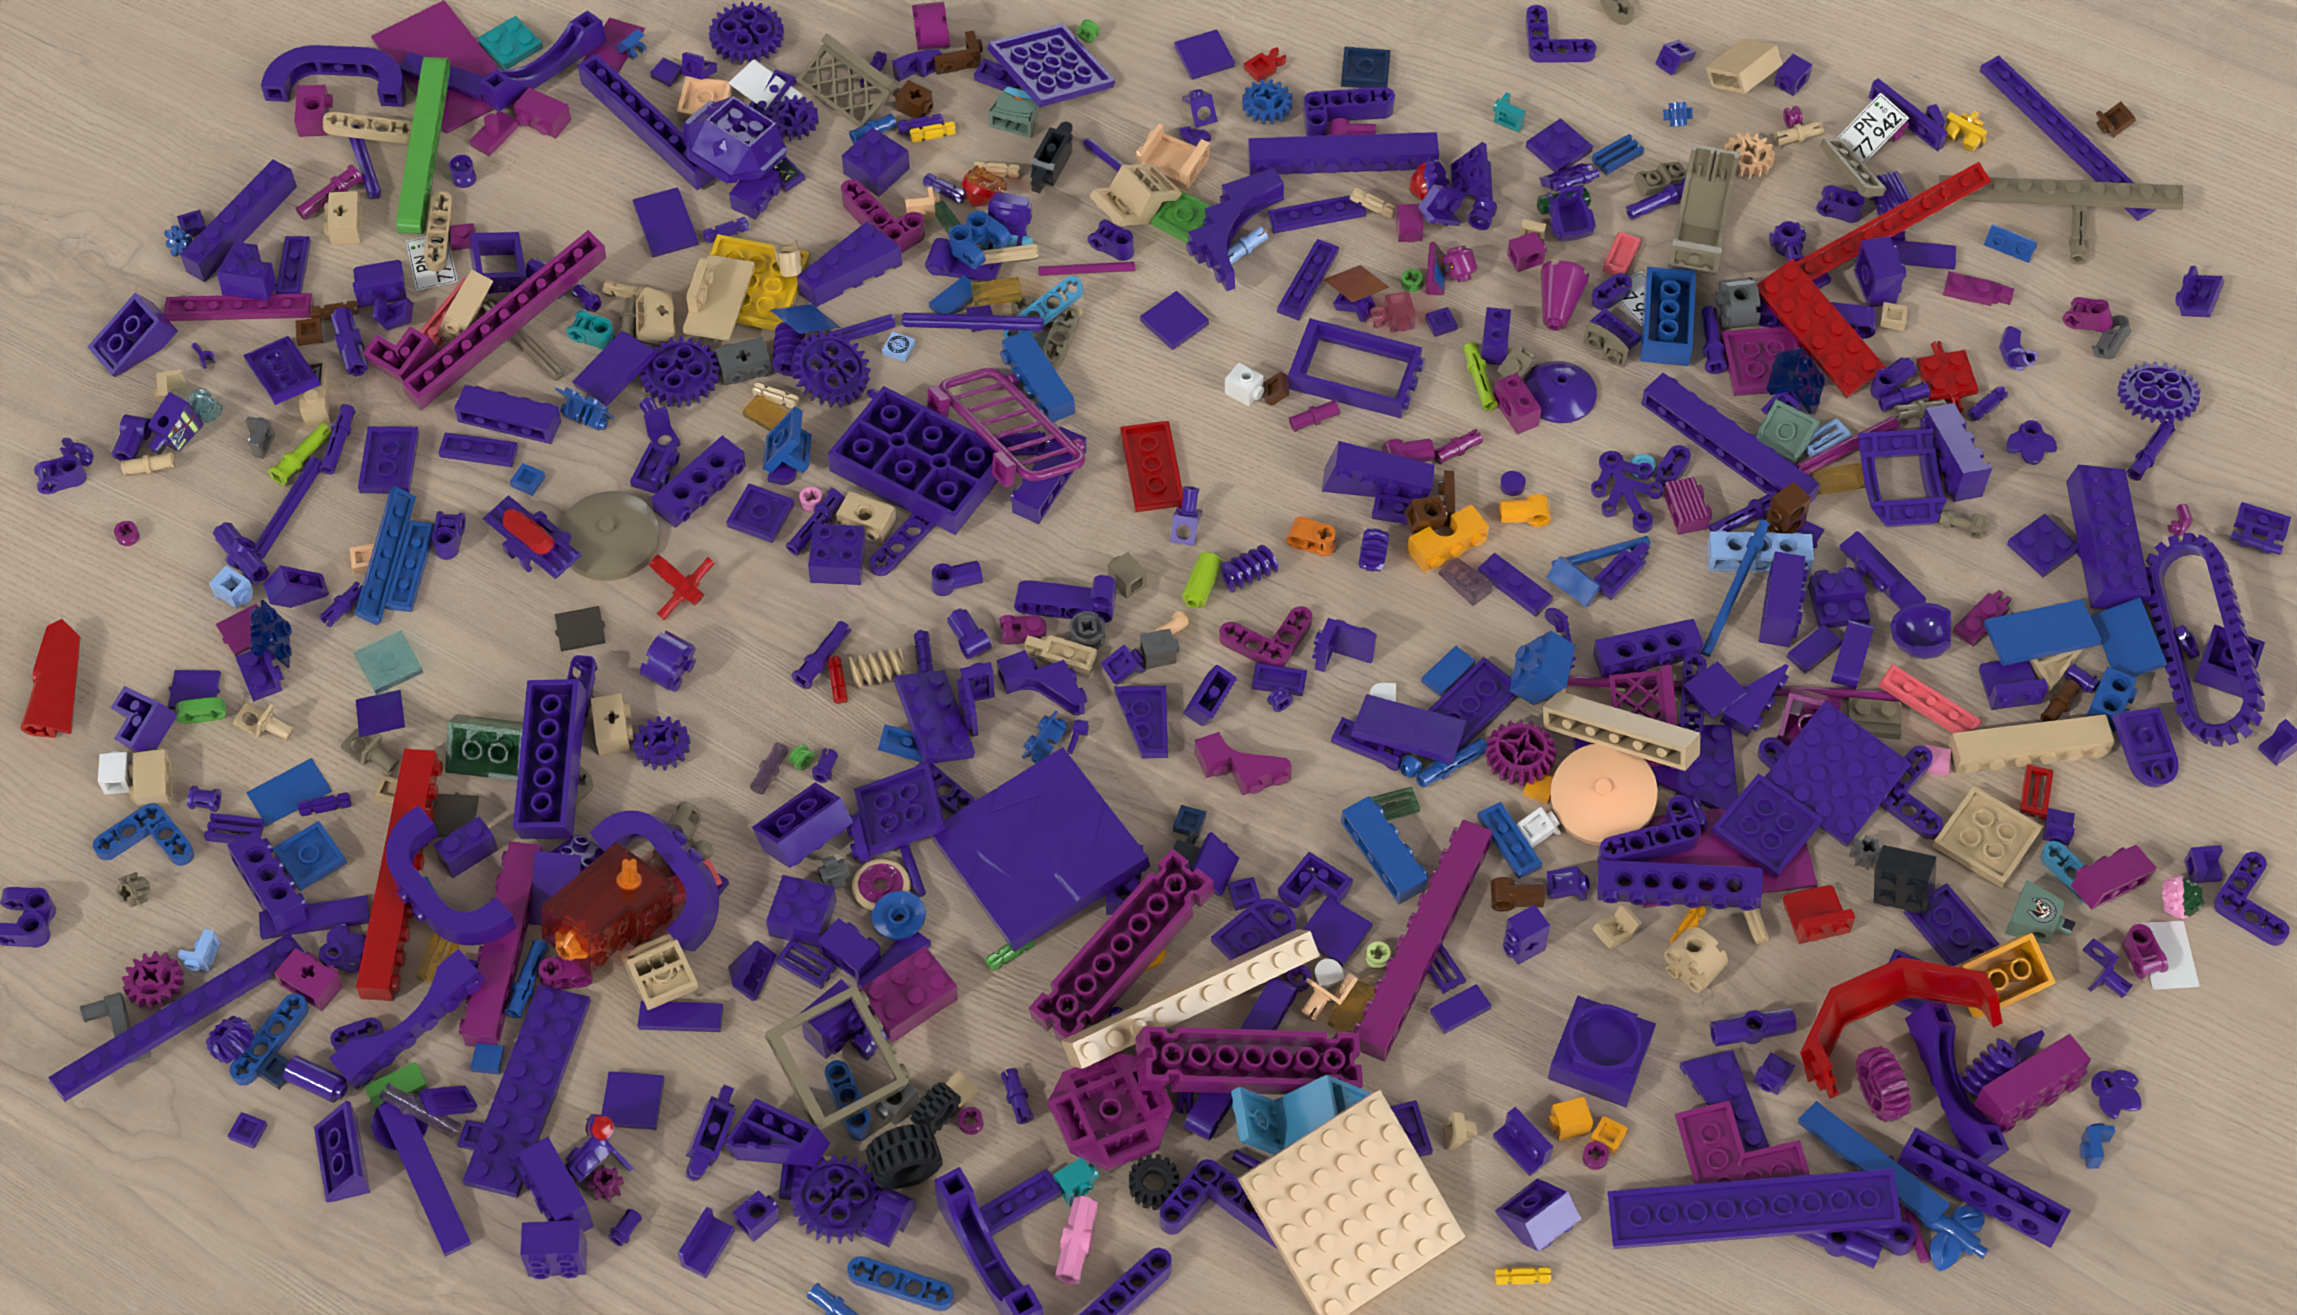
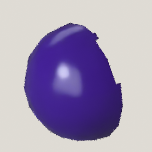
(1922, 630)

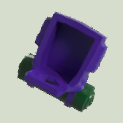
(1568, 213)

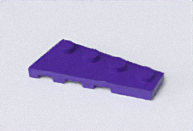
(1721, 1080)

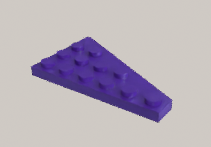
(1709, 775)

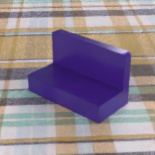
(705, 1244)

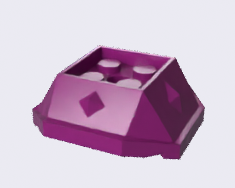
(1107, 1085)

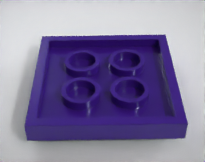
(899, 809)
(1767, 825)

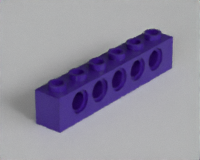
(1669, 874)
(1983, 1187)

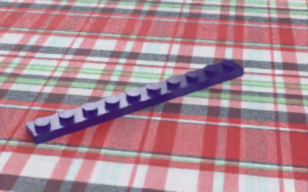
(2056, 126)
(172, 1019)

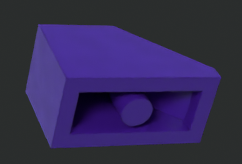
(294, 587)

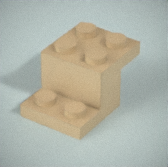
(1135, 194)
(659, 971)

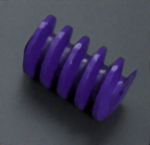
(784, 347)
(1248, 565)
(1993, 1064)

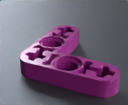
(1273, 646)

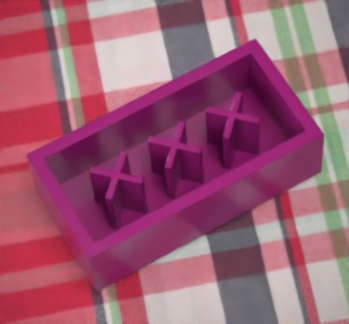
(2033, 1084)

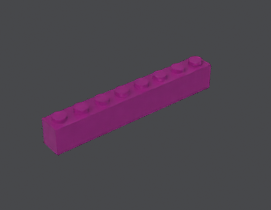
(501, 957)

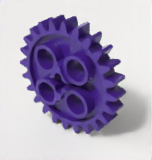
(746, 32)
(681, 372)
(816, 381)
(2158, 392)
(817, 1184)

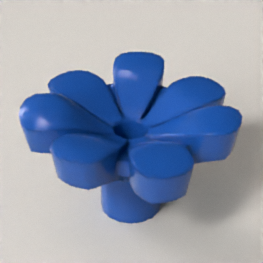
(177, 240)

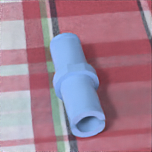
(1245, 245)

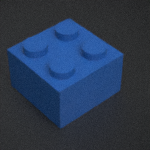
(1542, 667)

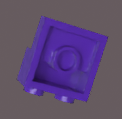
(1838, 597)

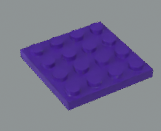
(1051, 65)
(1838, 772)

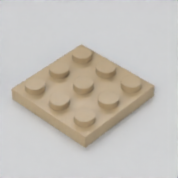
(1987, 836)

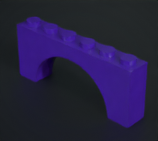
(965, 1220)

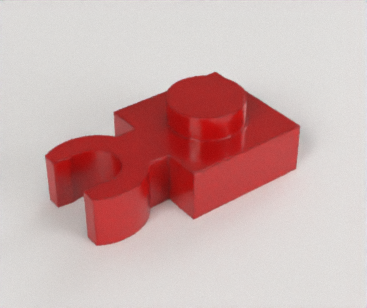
(1264, 66)

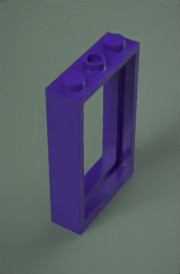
(1359, 340)

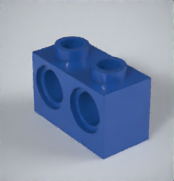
(2109, 698)

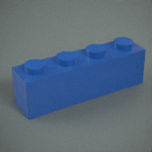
(1037, 376)
(1384, 849)

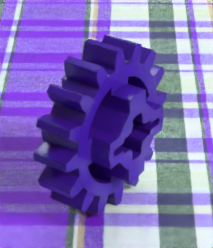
(794, 117)
(661, 743)

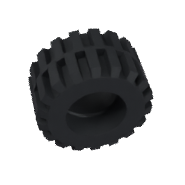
(904, 1156)

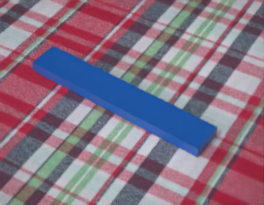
(385, 555)
(1866, 1156)

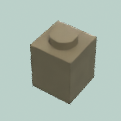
(1128, 574)

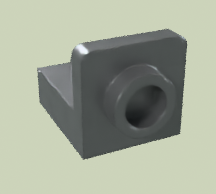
(260, 435)

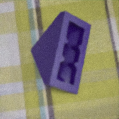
(751, 969)

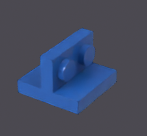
(788, 444)

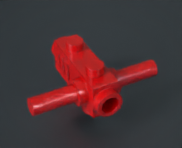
(684, 587)

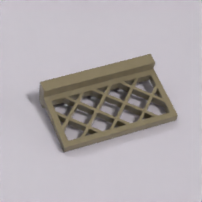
(862, 70)

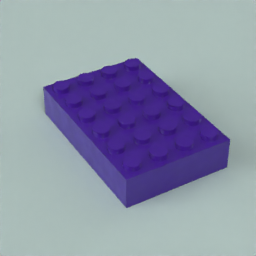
(906, 459)

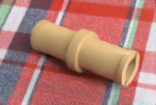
(1798, 133)
(148, 464)

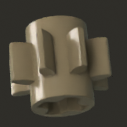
(133, 889)

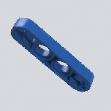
(265, 1037)
(902, 1279)

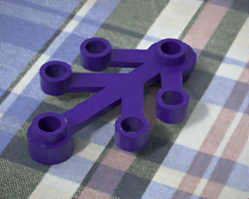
(1626, 487)

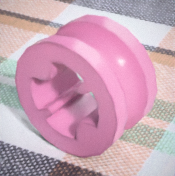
(808, 493)

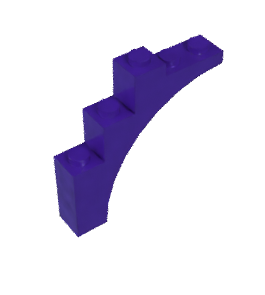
(1222, 221)

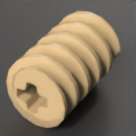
(877, 667)

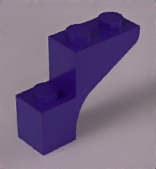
(1053, 681)

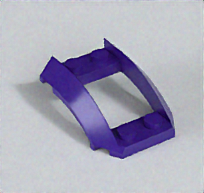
(1903, 444)

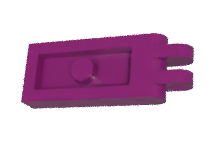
(1972, 627)

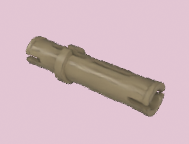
(2078, 240)

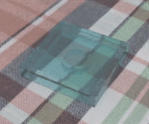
(388, 662)

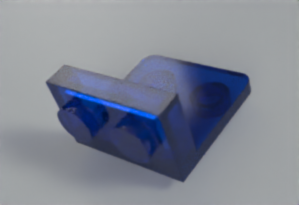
(1797, 373)

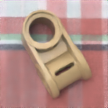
(788, 259)

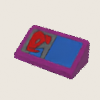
(1435, 271)

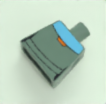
(1014, 112)

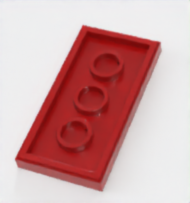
(1152, 466)

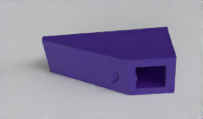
(1746, 711)

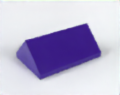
(341, 1154)

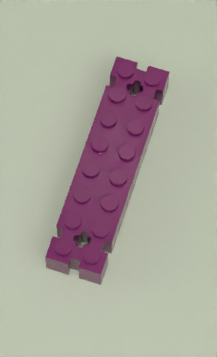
(1123, 947)
(1245, 1058)

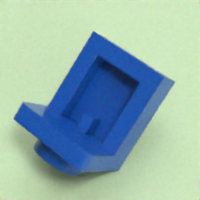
(2091, 1144)

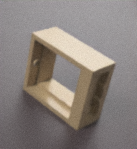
(464, 306)

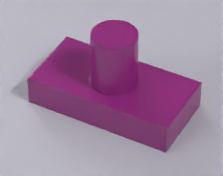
(494, 132)

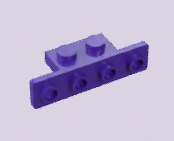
(1881, 571)

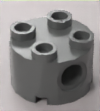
(1738, 303)

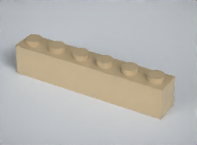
(1622, 730)
(2031, 744)

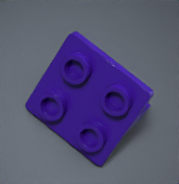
(1473, 173)

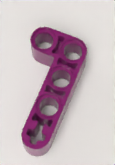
(864, 207)

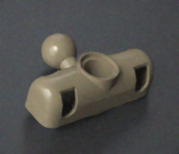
(681, 821)

